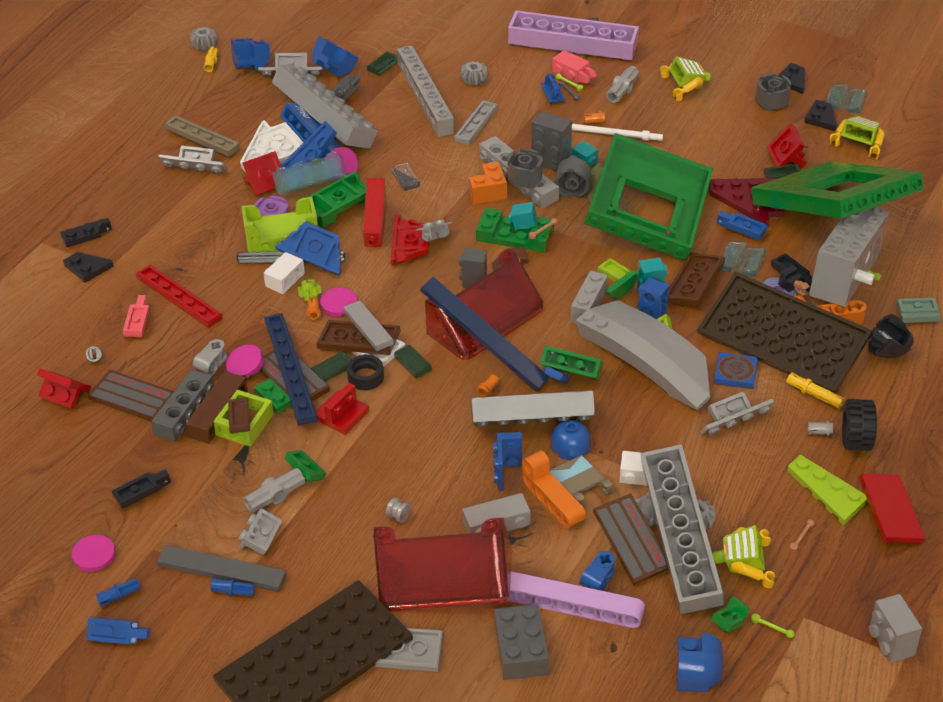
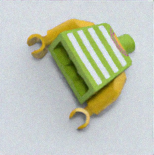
(687, 75)
(862, 131)
(745, 554)

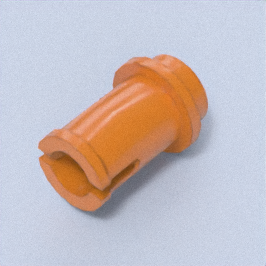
(594, 118)
(313, 310)
(485, 388)

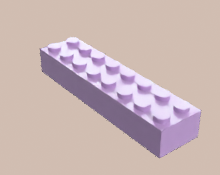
(573, 35)

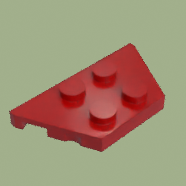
(407, 241)

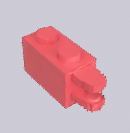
(572, 67)

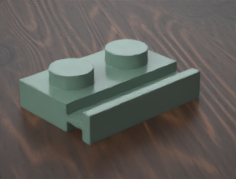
(918, 310)

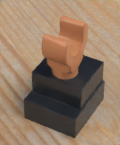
(791, 280)

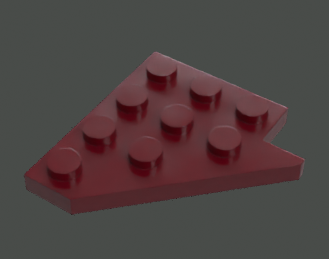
(738, 195)

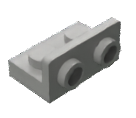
(260, 531)

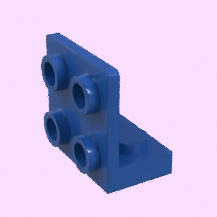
(509, 453)

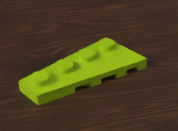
(833, 492)

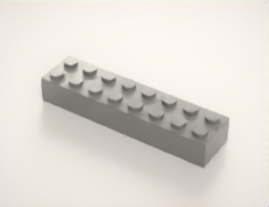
(325, 106)
(682, 530)

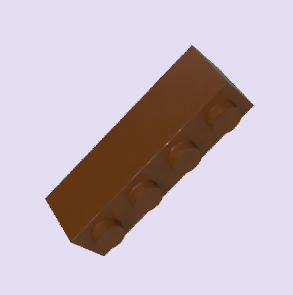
(201, 424)

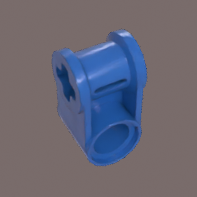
(599, 571)

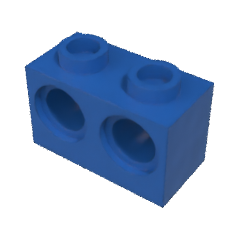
(653, 298)

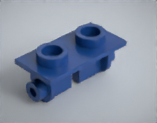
(552, 89)

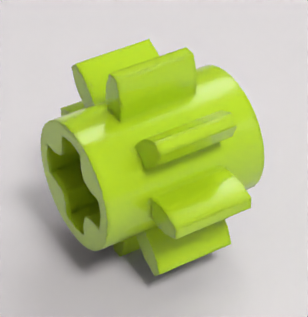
(309, 289)

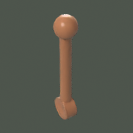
(532, 235)
(794, 546)

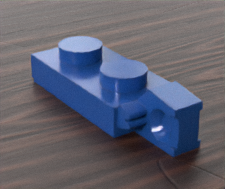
(742, 224)
(115, 630)

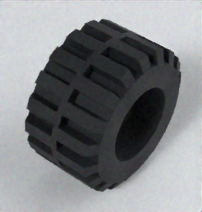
(859, 424)

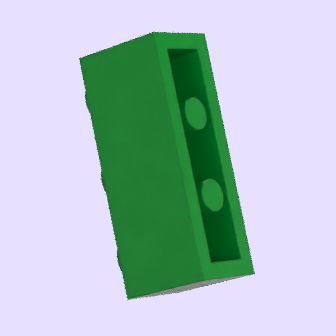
(572, 363)

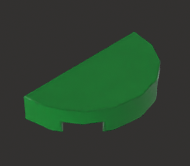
(623, 285)

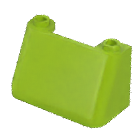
(267, 231)

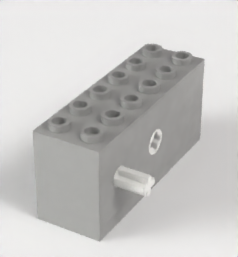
(849, 256)

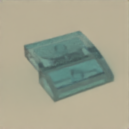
(845, 99)
(743, 259)

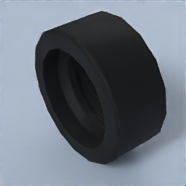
(362, 362)

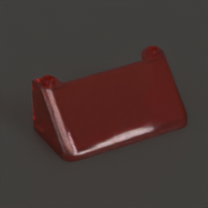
(501, 299)
(443, 568)

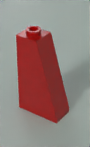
(374, 212)

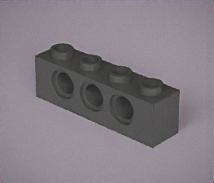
(171, 418)

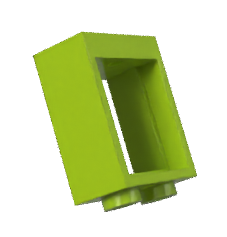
(256, 403)

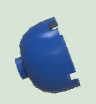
(570, 440)

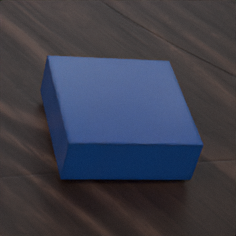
(556, 374)

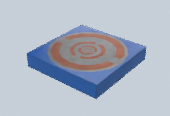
(736, 370)

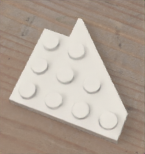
(269, 139)

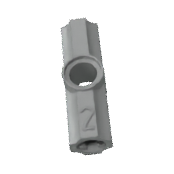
(622, 84)
(274, 490)

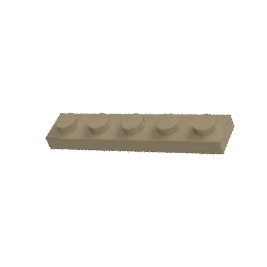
(202, 135)

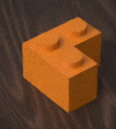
(489, 185)

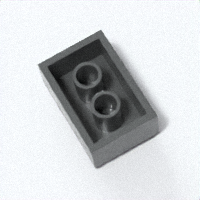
(551, 138)
(521, 642)

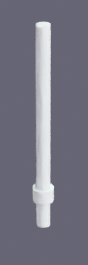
(645, 135)

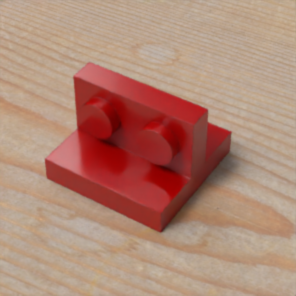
(788, 148)
(260, 172)
(61, 388)
(342, 410)

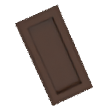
(239, 415)

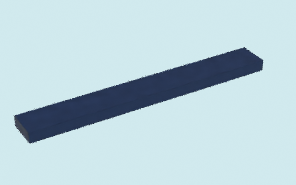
(484, 333)
(290, 370)

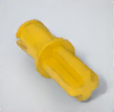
(210, 59)

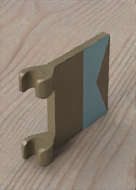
(580, 476)

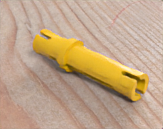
(818, 392)

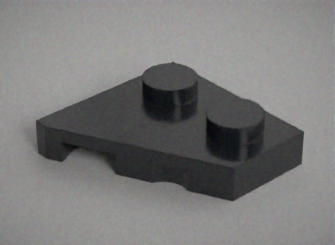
(796, 75)
(821, 115)
(87, 266)

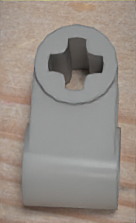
(210, 357)

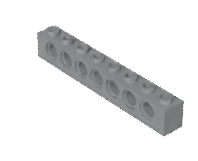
(425, 91)

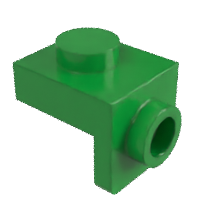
(731, 616)

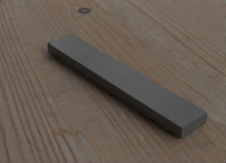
(221, 568)

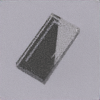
(405, 176)

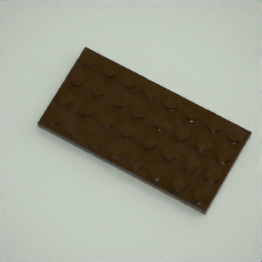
(785, 332)
(317, 651)

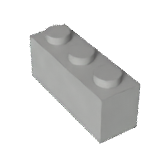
(590, 294)
(512, 508)

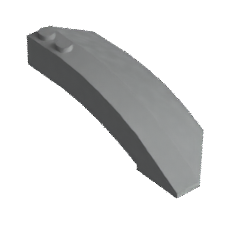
(649, 348)

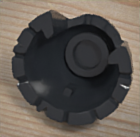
(890, 338)

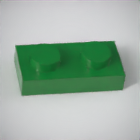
(271, 391)
(309, 469)

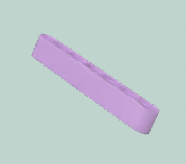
(576, 600)

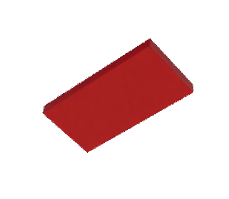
(891, 508)

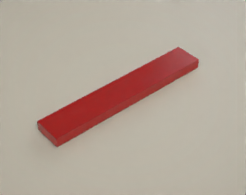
(179, 296)

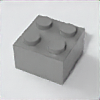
(895, 628)

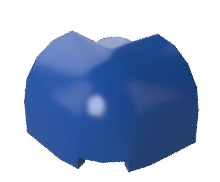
(250, 53)
(333, 57)
(699, 663)

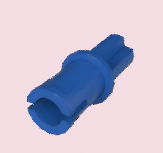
(232, 587)
(117, 592)

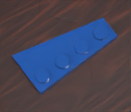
(313, 146)

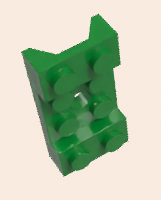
(348, 192)
(498, 230)

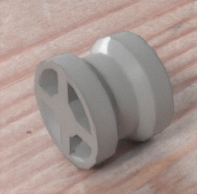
(398, 510)

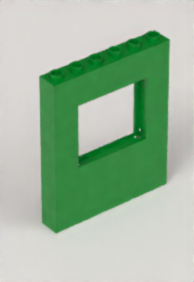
(658, 174)
(806, 192)

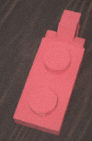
(136, 318)

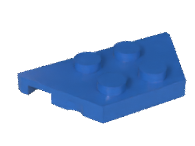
(314, 247)

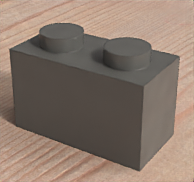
(473, 266)

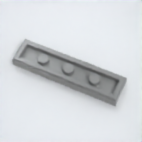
(476, 122)
(368, 325)

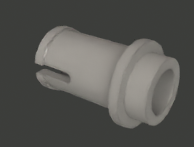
(821, 428)

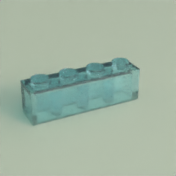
(309, 173)

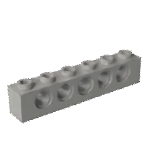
(544, 192)

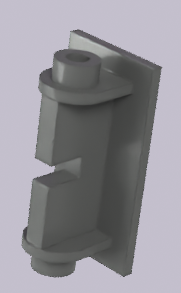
(346, 86)

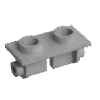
(435, 230)

